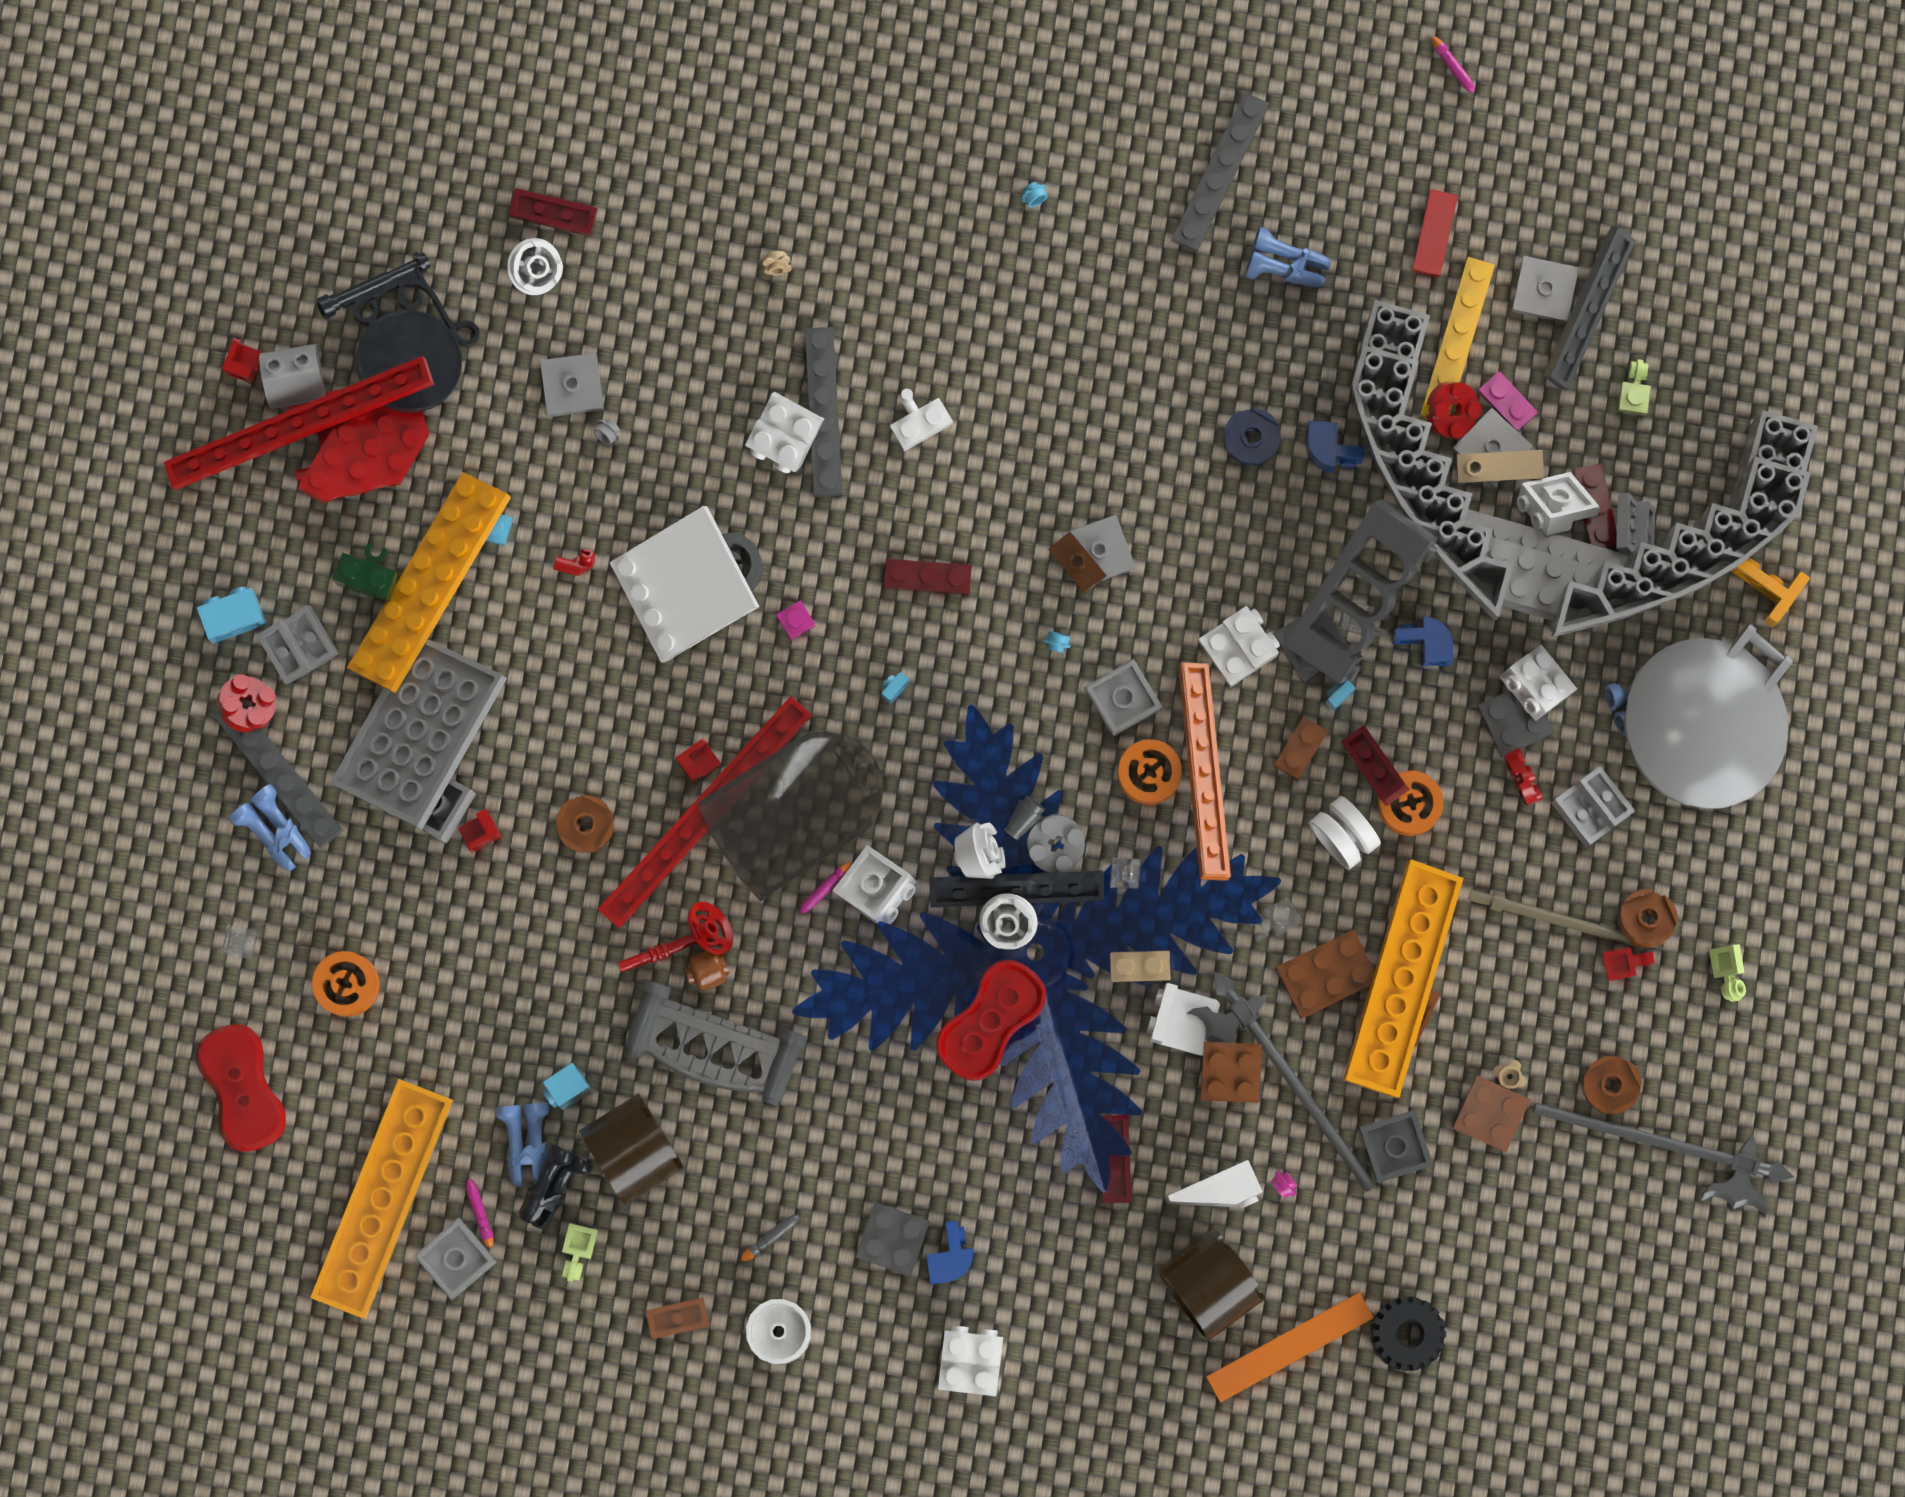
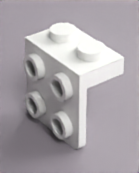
(1172, 1024)

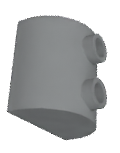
(292, 376)
(449, 811)

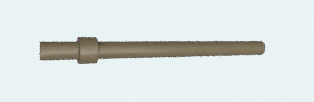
(1498, 903)

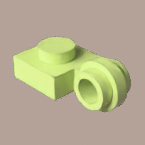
(1635, 396)
(1727, 963)
(579, 1243)

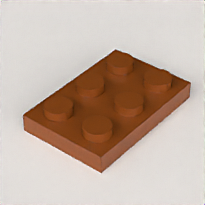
(1326, 974)

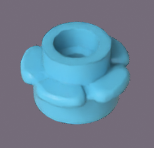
(1034, 194)
(1057, 641)

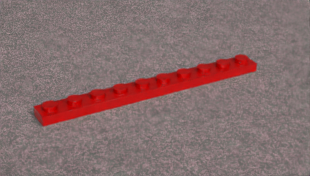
(298, 423)
(691, 827)

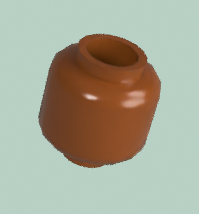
(707, 970)

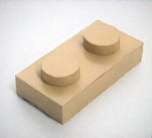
(1140, 966)

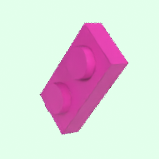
(1507, 401)

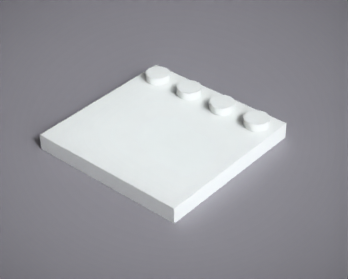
(684, 584)

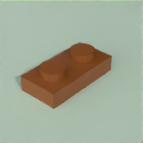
(1300, 748)
(677, 1318)

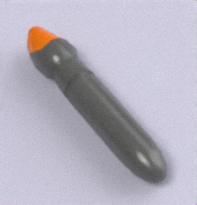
(770, 1237)

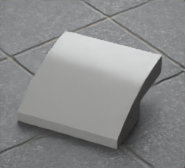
(1634, 523)
(297, 644)
(1593, 806)

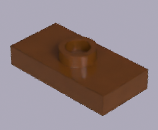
(1077, 562)

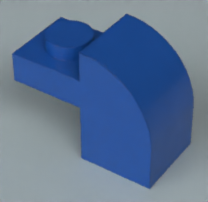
(1323, 447)
(1434, 640)
(953, 1264)

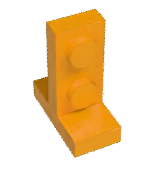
(1772, 588)

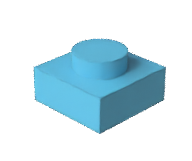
(501, 530)
(893, 687)
(1339, 694)

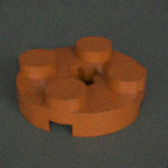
(580, 808)
(1653, 904)
(1627, 1090)

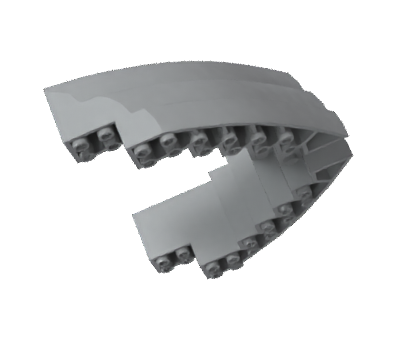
(1553, 574)

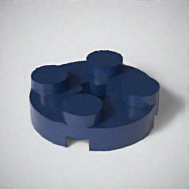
(1247, 421)

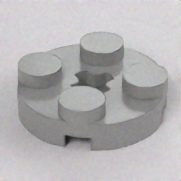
(1048, 828)

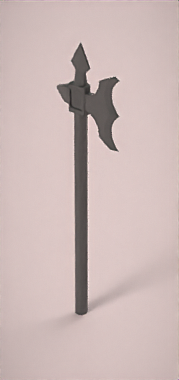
(1223, 1028)
(1735, 1191)

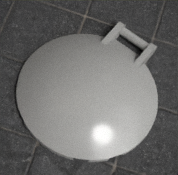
(1708, 720)

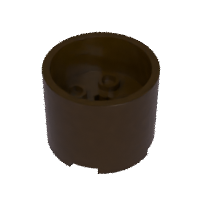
(631, 1149)
(1210, 1284)

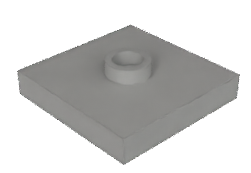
(1545, 289)
(572, 385)
(1492, 435)
(1106, 545)
(1123, 698)
(455, 1258)

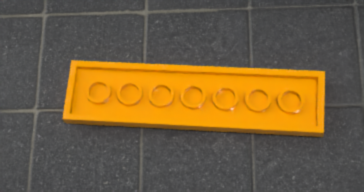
(429, 582)
(1403, 979)
(381, 1199)

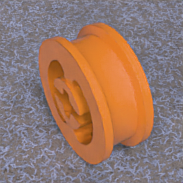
(1134, 754)
(1417, 825)
(325, 973)

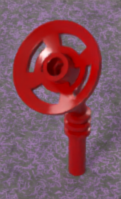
(699, 934)

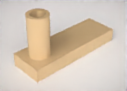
(1499, 466)

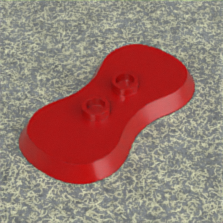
(977, 1037)
(248, 1108)

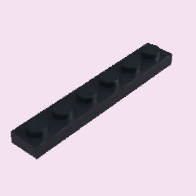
(1031, 886)

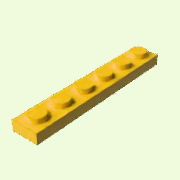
(1460, 326)

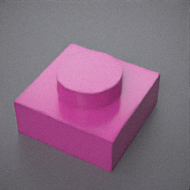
(795, 620)

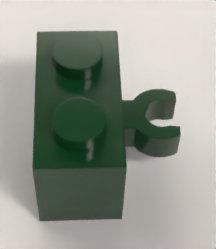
(366, 575)

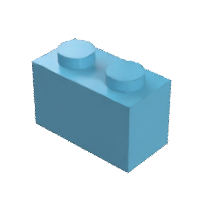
(231, 614)
(566, 1087)

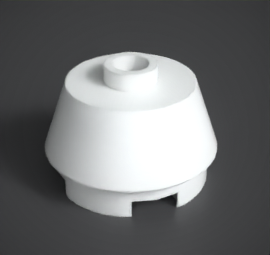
(534, 266)
(978, 852)
(1008, 921)

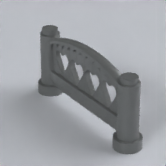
(775, 1054)

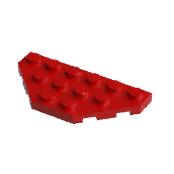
(365, 454)

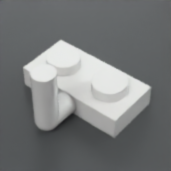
(920, 422)

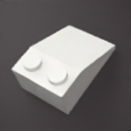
(1225, 1189)

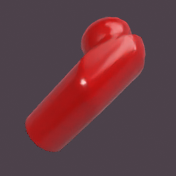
(576, 566)

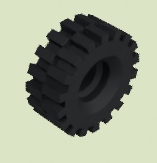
(1385, 1333)

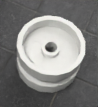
(1344, 832)
(773, 1348)

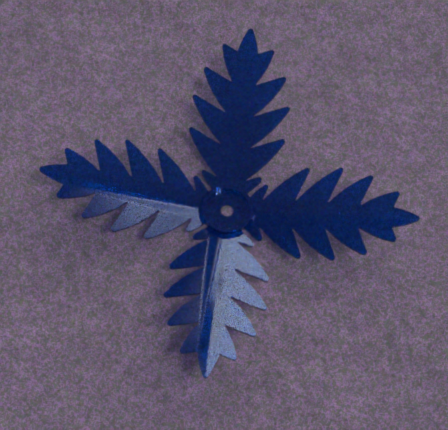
(1101, 928)

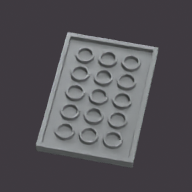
(419, 734)

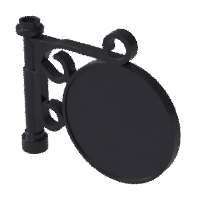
(404, 333)

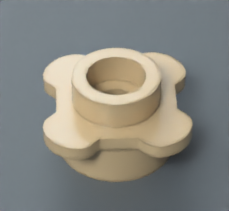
(776, 263)
(1512, 1068)

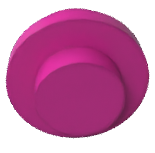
(1284, 1184)

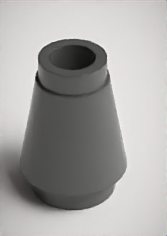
(1025, 816)

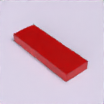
(1434, 233)

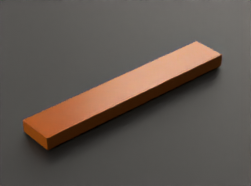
(1289, 1347)

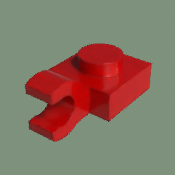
(1621, 963)

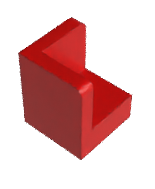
(242, 362)
(698, 761)
(480, 831)

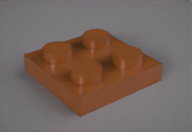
(1231, 1072)
(1491, 1113)

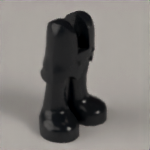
(544, 1200)

